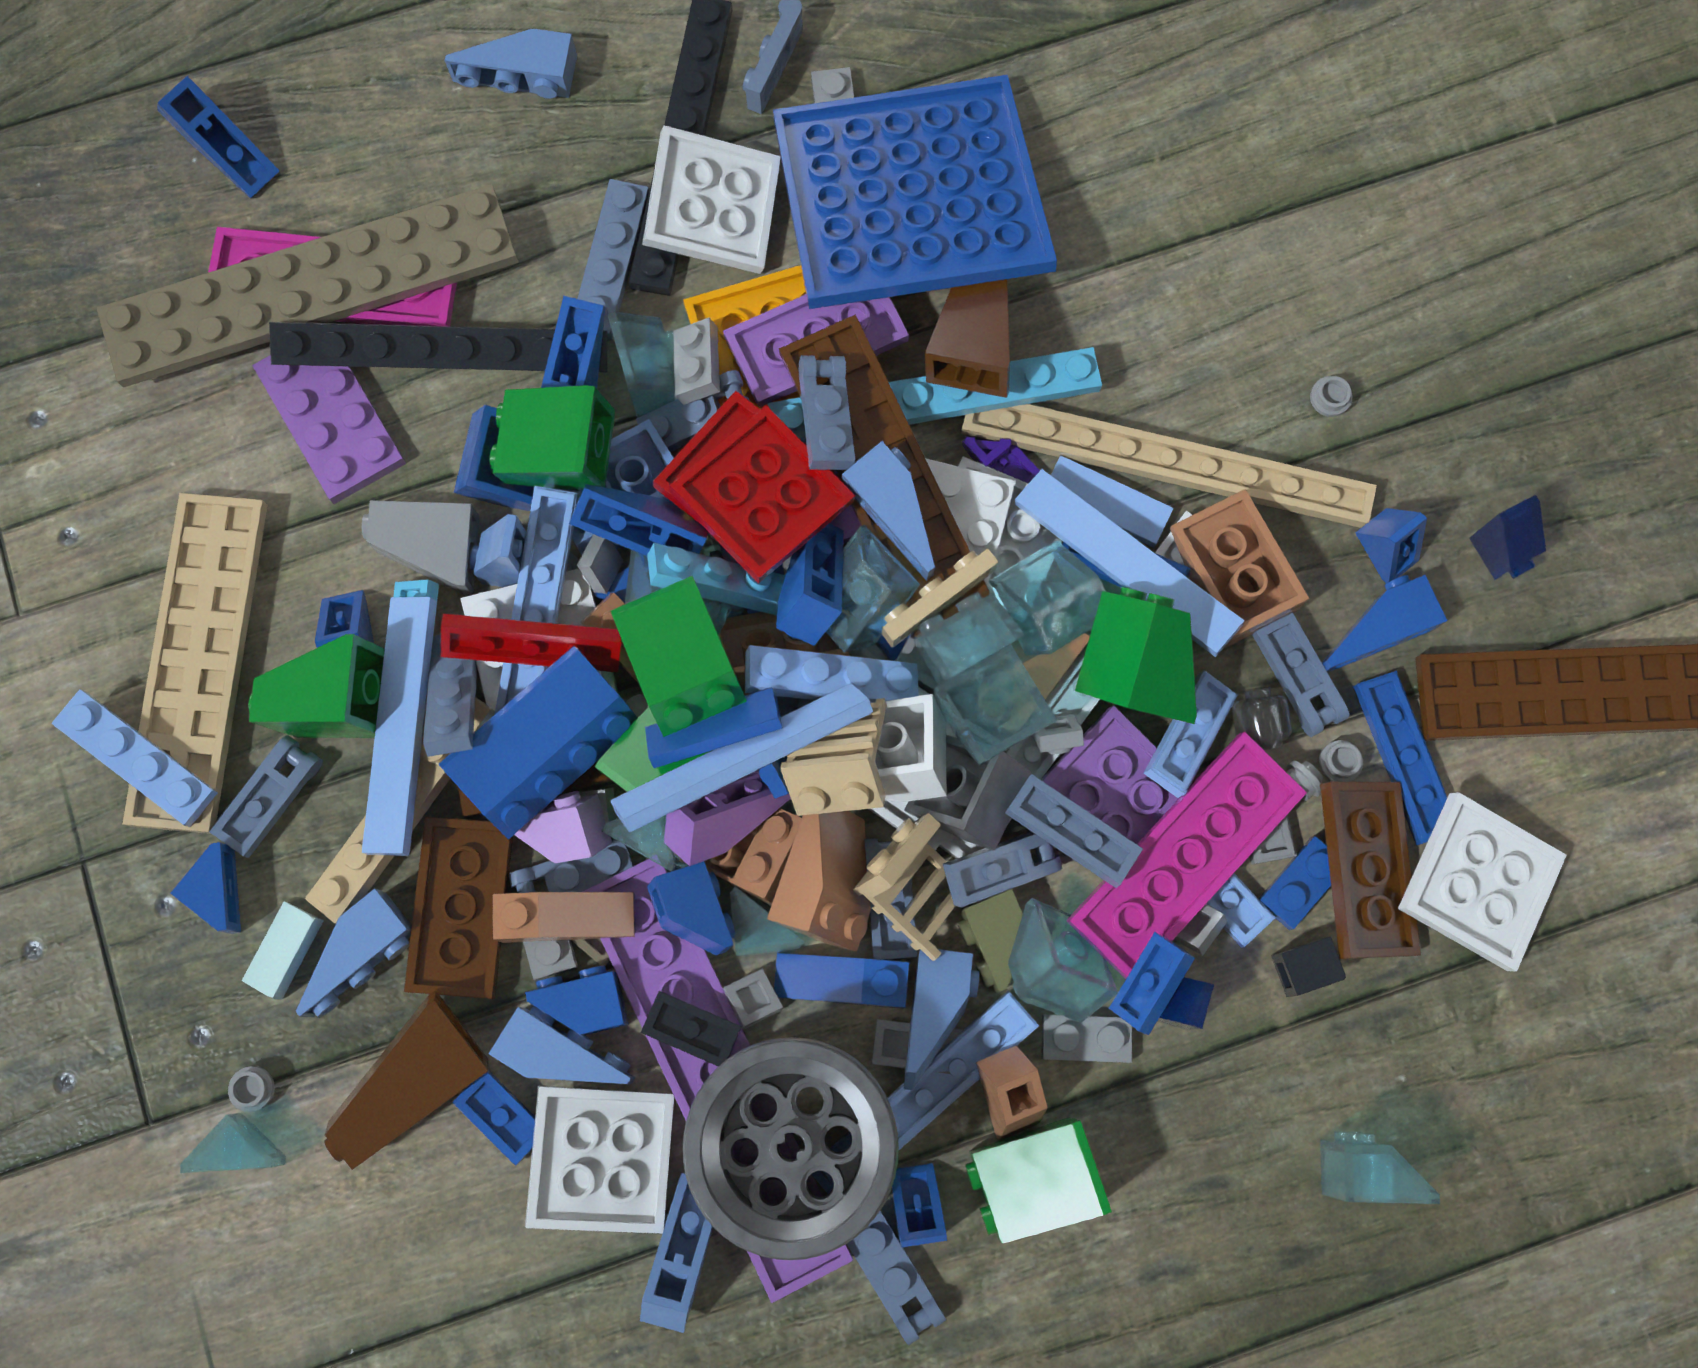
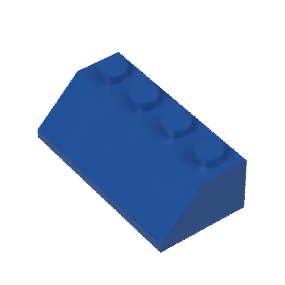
(540, 742)

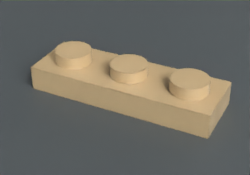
(938, 595)

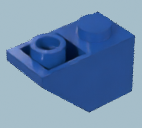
(690, 908)
(584, 1004)

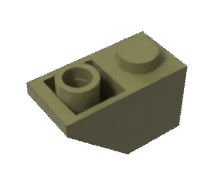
(992, 930)

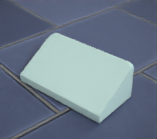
(282, 951)

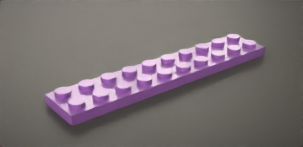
(672, 965)

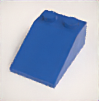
(475, 473)

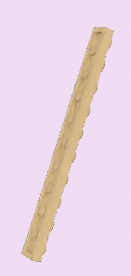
(1176, 461)

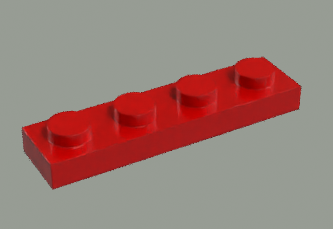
(526, 641)

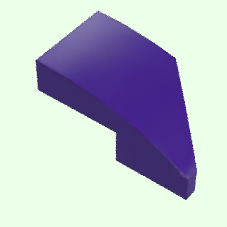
(1001, 457)

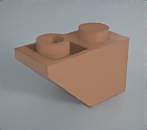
(1012, 1092)

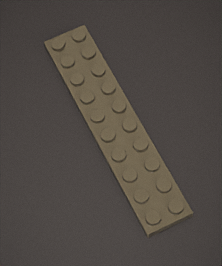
(306, 284)

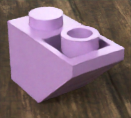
(567, 828)

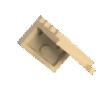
(838, 769)
(894, 868)

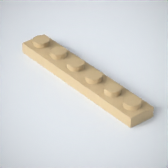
(353, 872)

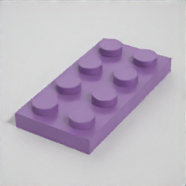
(758, 340)
(331, 425)

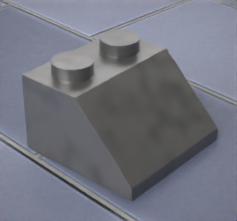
(975, 795)

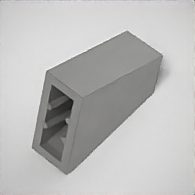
(426, 538)

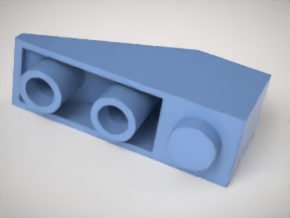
(523, 62)
(358, 943)
(543, 1051)

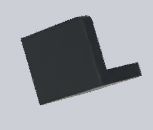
(1308, 967)

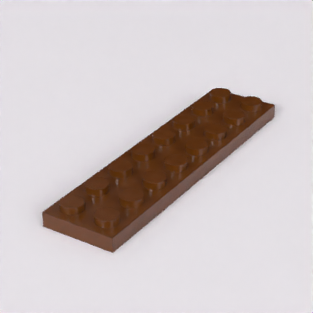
(879, 418)
(1558, 692)

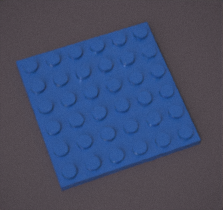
(912, 192)

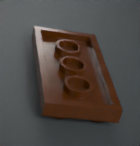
(1369, 869)
(454, 909)

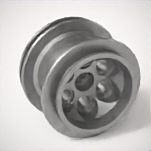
(731, 1192)

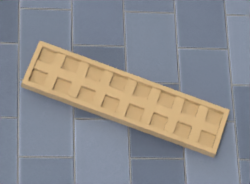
(200, 645)

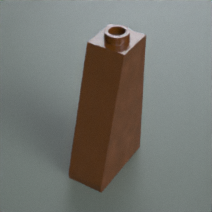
(972, 340)
(411, 1078)

